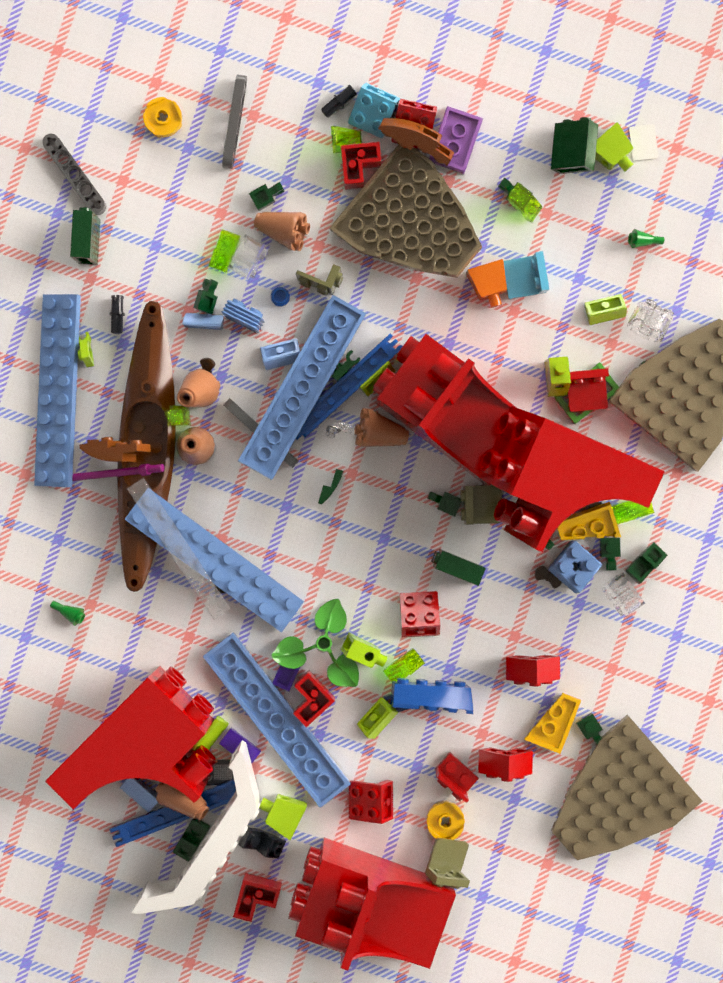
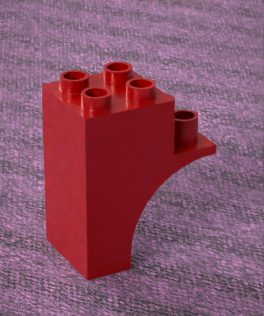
(443, 402)
(557, 474)
(143, 741)
(369, 906)

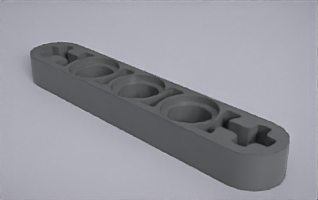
(234, 121)
(71, 165)
(252, 425)

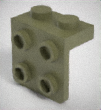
(334, 280)
(479, 504)
(447, 862)

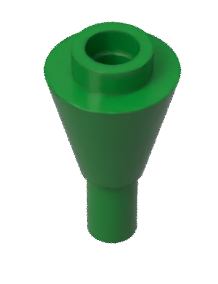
(639, 239)
(72, 614)

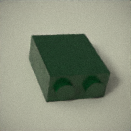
(574, 146)
(85, 236)
(458, 567)

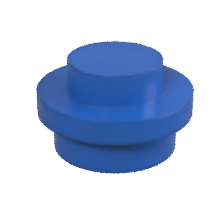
(280, 296)

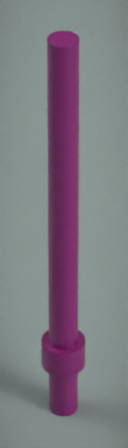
(143, 470)

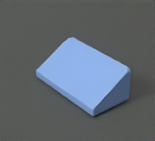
(203, 321)
(280, 353)
(140, 793)

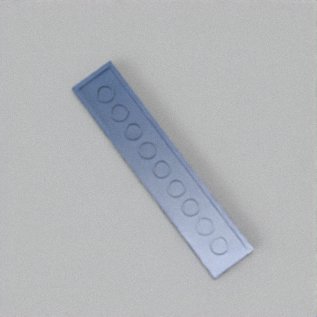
(302, 387)
(57, 390)
(227, 568)
(276, 720)

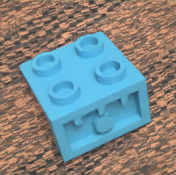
(371, 108)
(526, 276)

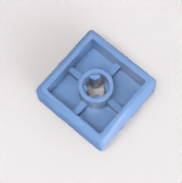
(237, 312)
(563, 567)

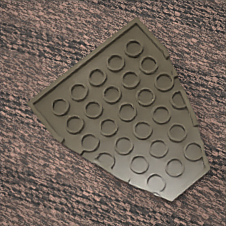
(409, 218)
(680, 395)
(622, 795)

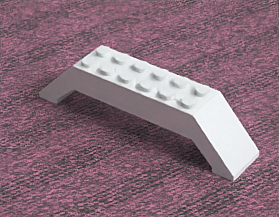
(214, 847)

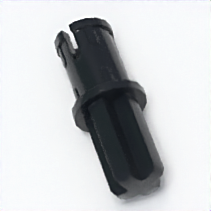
(338, 101)
(117, 314)

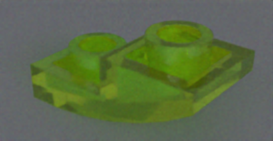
(524, 202)
(224, 250)
(179, 416)
(630, 511)
(404, 665)

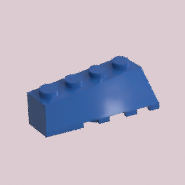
(431, 695)

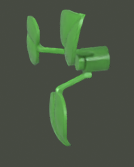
(331, 618)

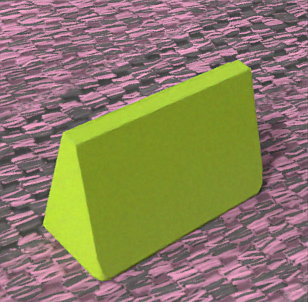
(605, 309)
(367, 386)
(377, 718)
(213, 733)

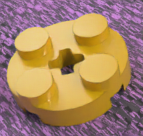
(167, 107)
(445, 831)

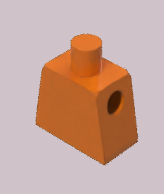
(488, 281)

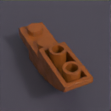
(411, 133)
(114, 450)

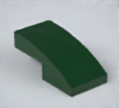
(328, 491)
(646, 562)
(191, 839)

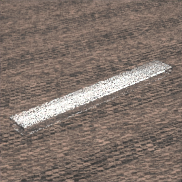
(178, 548)

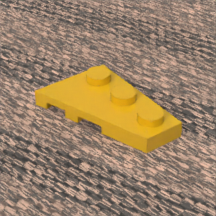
(593, 522)
(555, 724)

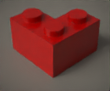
(355, 159)
(533, 670)
(317, 698)
(505, 763)
(256, 891)

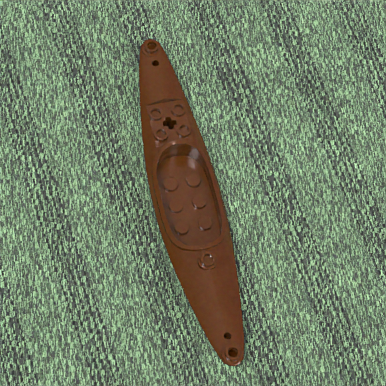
(144, 418)

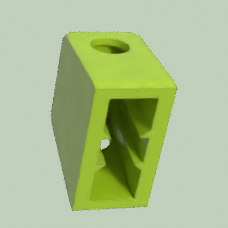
(613, 148)
(557, 374)
(356, 648)
(283, 814)

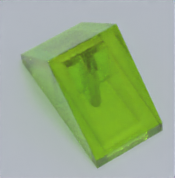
(344, 136)

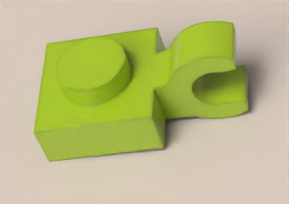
(85, 353)

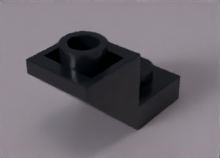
(262, 841)

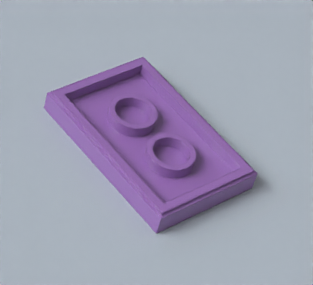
(459, 135)

